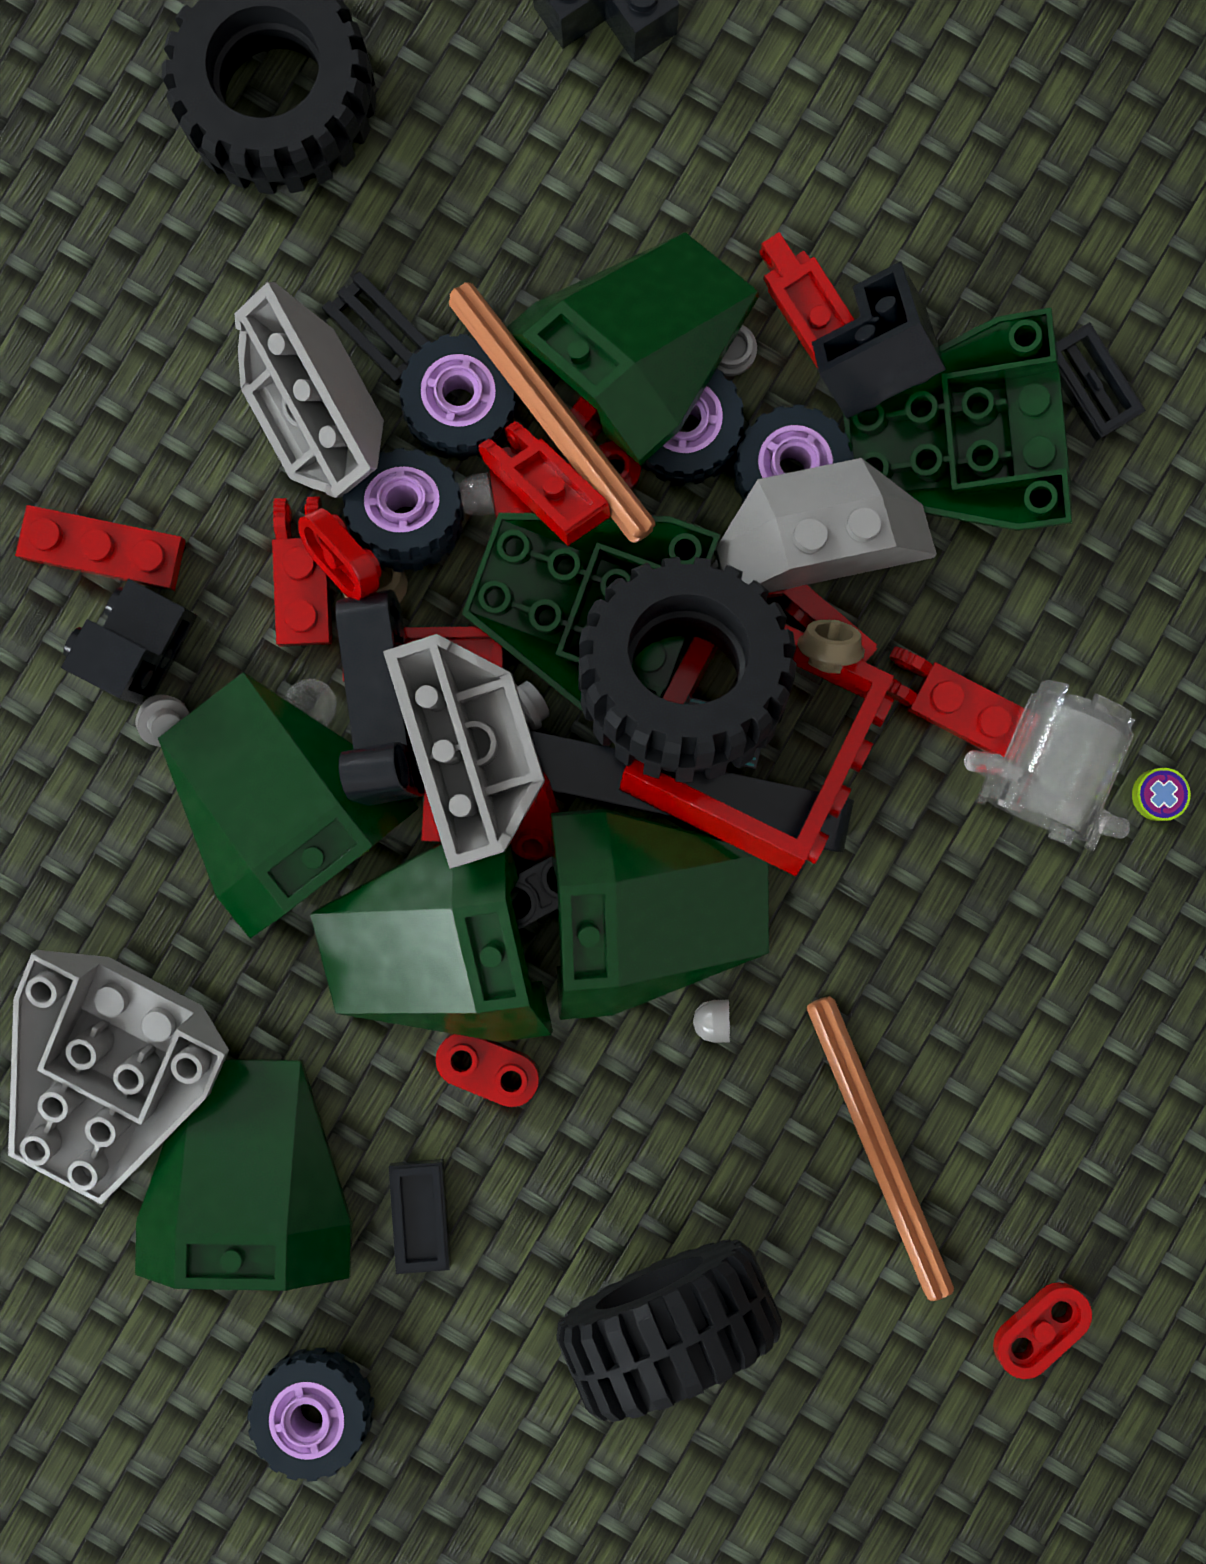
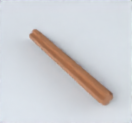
(550, 411)
(880, 1148)

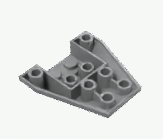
(102, 1068)

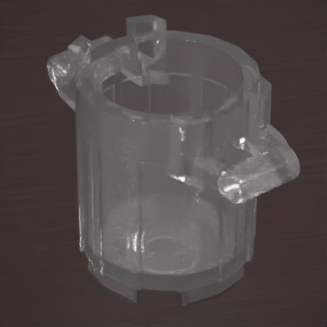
(1060, 765)

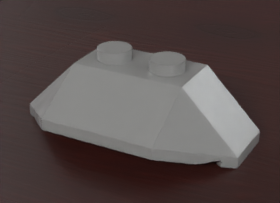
(306, 393)
(824, 527)
(467, 744)

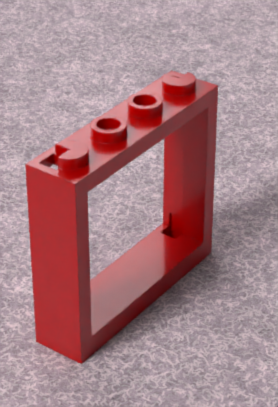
(737, 827)

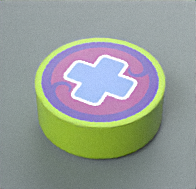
(1161, 794)

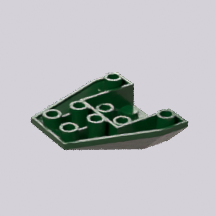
(641, 338)
(983, 433)
(538, 592)
(268, 800)
(649, 909)
(433, 950)
(247, 1190)

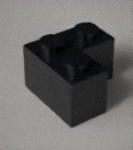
(636, 23)
(883, 348)
(132, 647)

